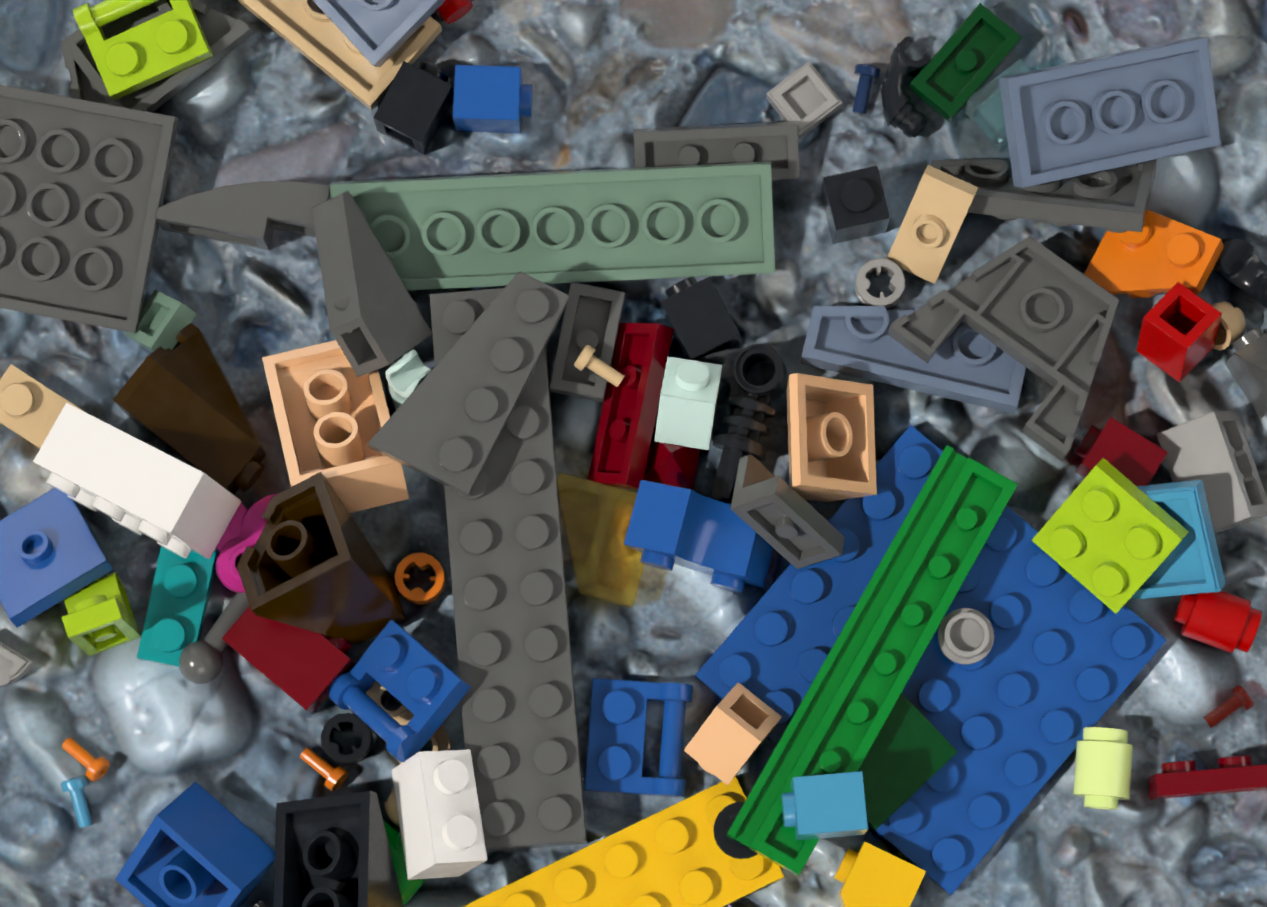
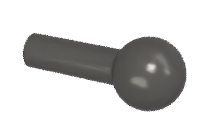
(203, 659)

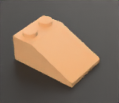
(327, 421)

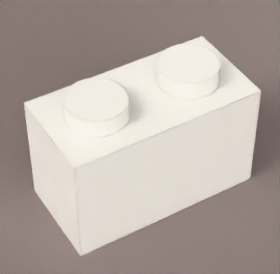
(439, 814)

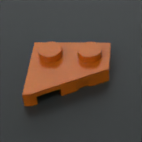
(1154, 258)

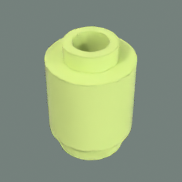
(1103, 767)

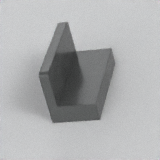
(783, 516)

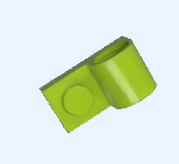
(100, 616)

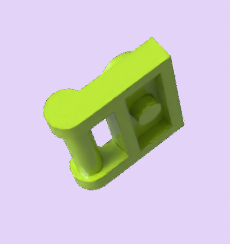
(145, 51)

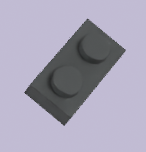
(592, 320)

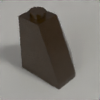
(194, 411)
(318, 567)

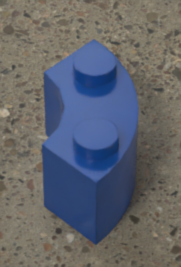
(698, 534)

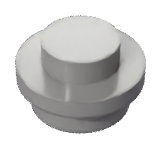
(965, 636)

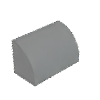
(1219, 454)

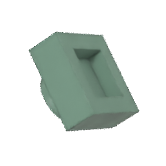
(161, 322)

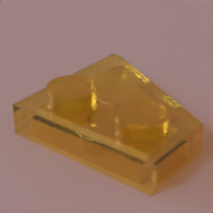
(596, 531)

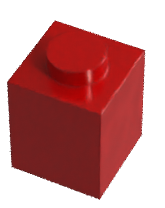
(1178, 332)

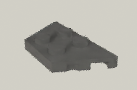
(220, 30)

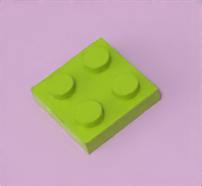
(1110, 535)

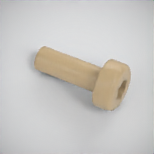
(588, 360)

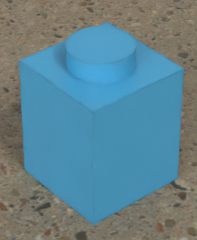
(826, 806)

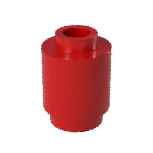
(1219, 620)

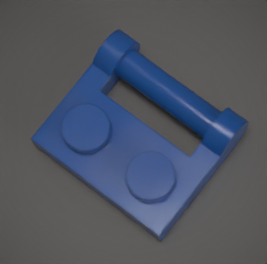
(412, 677)
(619, 737)

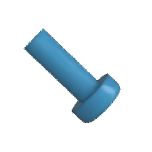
(77, 794)

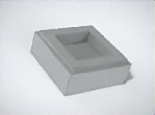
(804, 99)

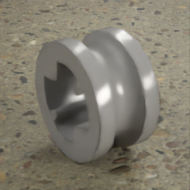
(896, 283)

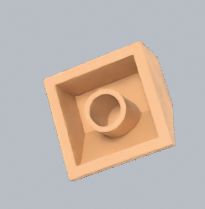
(830, 438)

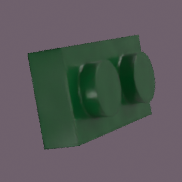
(965, 62)

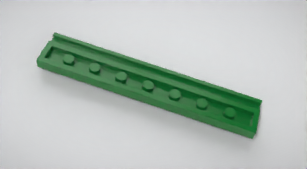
(877, 647)

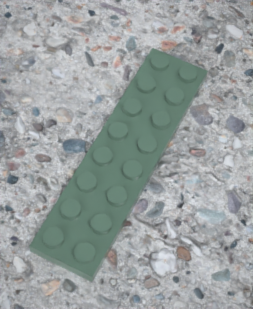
(573, 224)

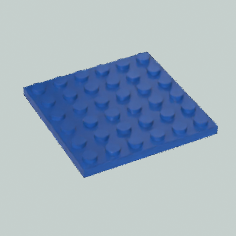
(1010, 716)

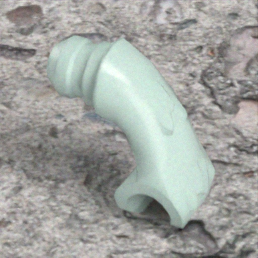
(405, 377)

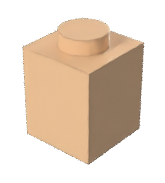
(732, 733)

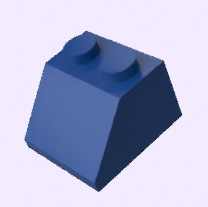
(196, 856)

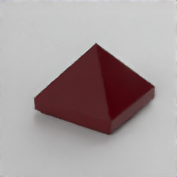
(671, 464)

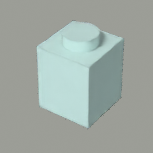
(688, 403)

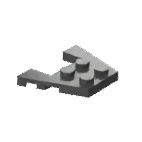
(1035, 313)

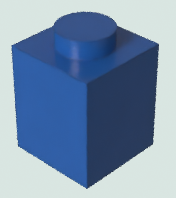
(490, 99)

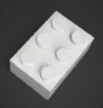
(135, 484)

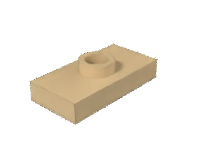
(932, 224)

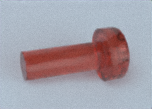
(1228, 707)

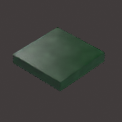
(901, 760)

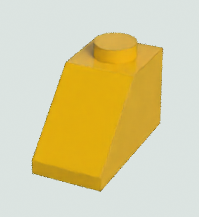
(876, 879)

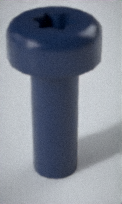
(867, 74)

